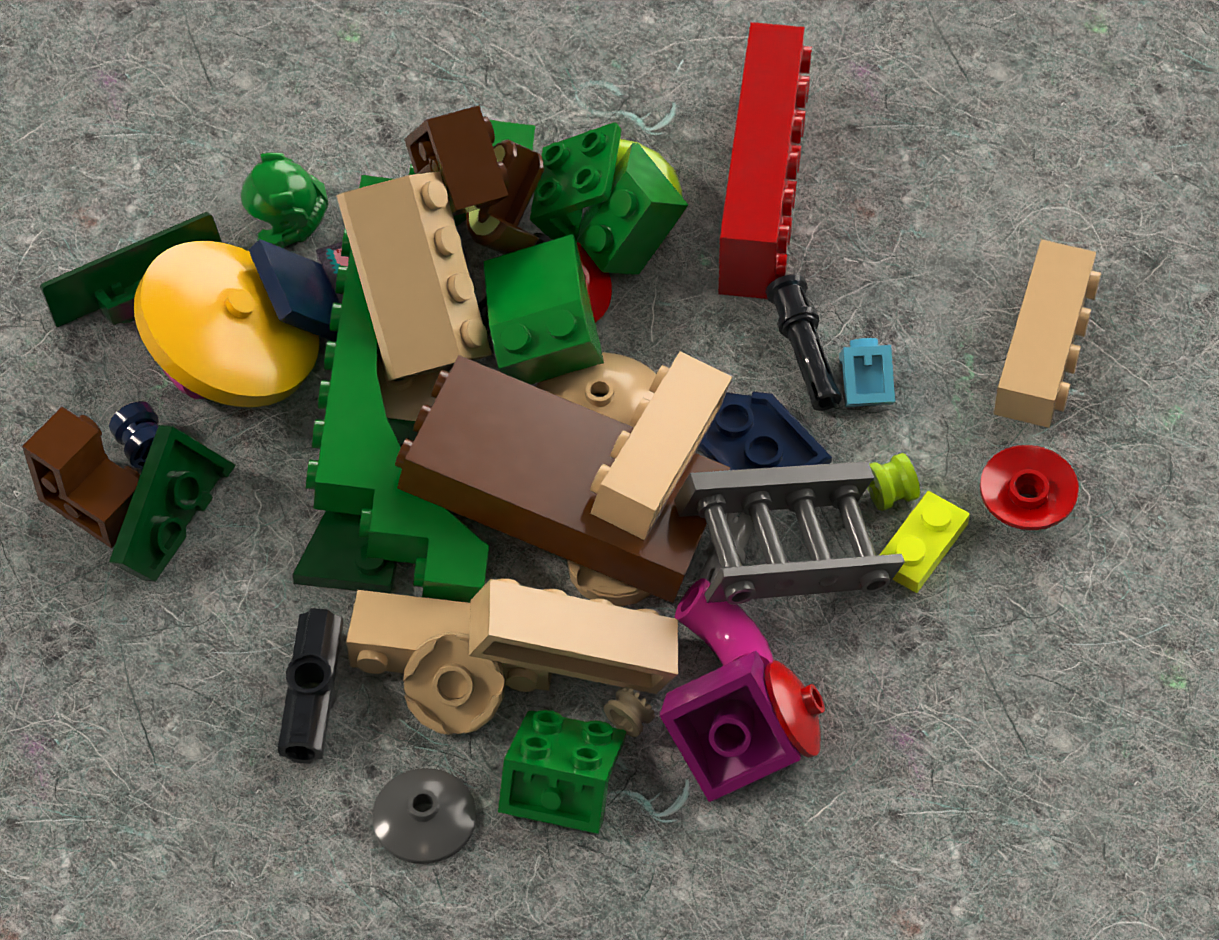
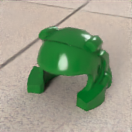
(285, 198)

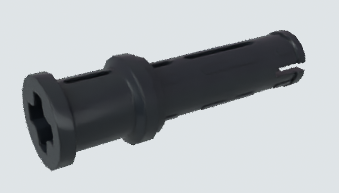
(799, 325)

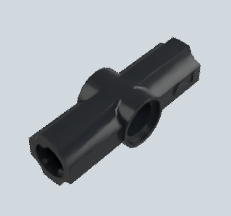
(308, 710)

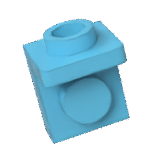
(867, 373)

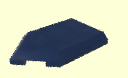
(759, 434)

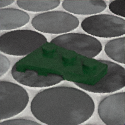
(167, 496)

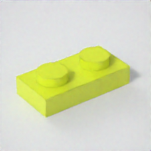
(926, 539)

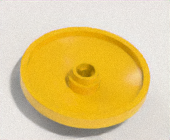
(217, 329)

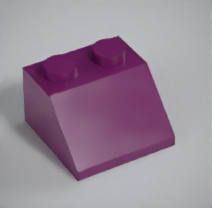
(728, 727)

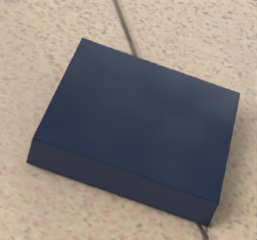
(296, 288)

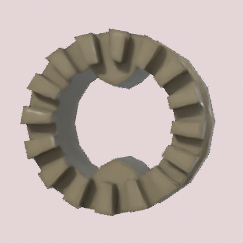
(629, 712)

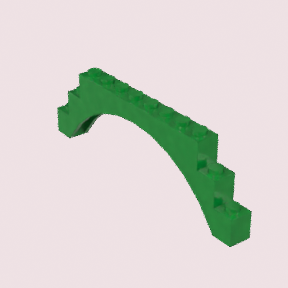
(360, 448)

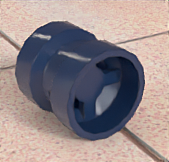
(135, 428)

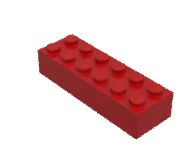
(764, 160)

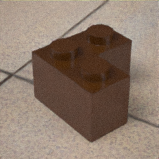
(464, 155)
(78, 477)

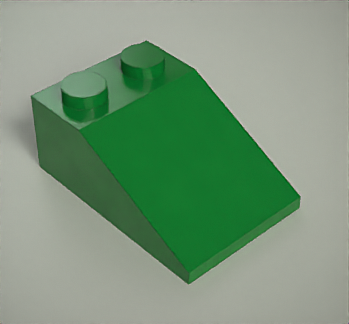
(541, 312)

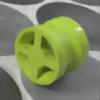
(893, 482)

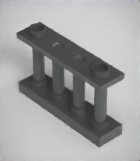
(799, 490)

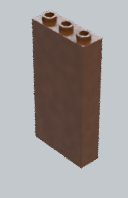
(528, 471)

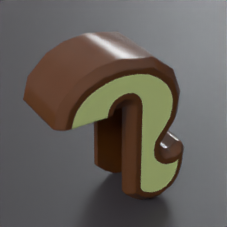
(498, 224)

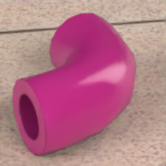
(721, 626)

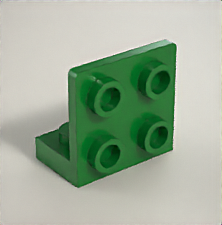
(574, 177)
(560, 770)

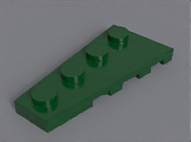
(338, 554)

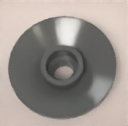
(429, 834)

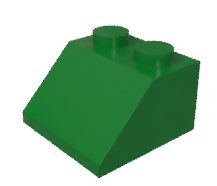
(636, 217)

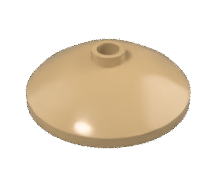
(619, 378)

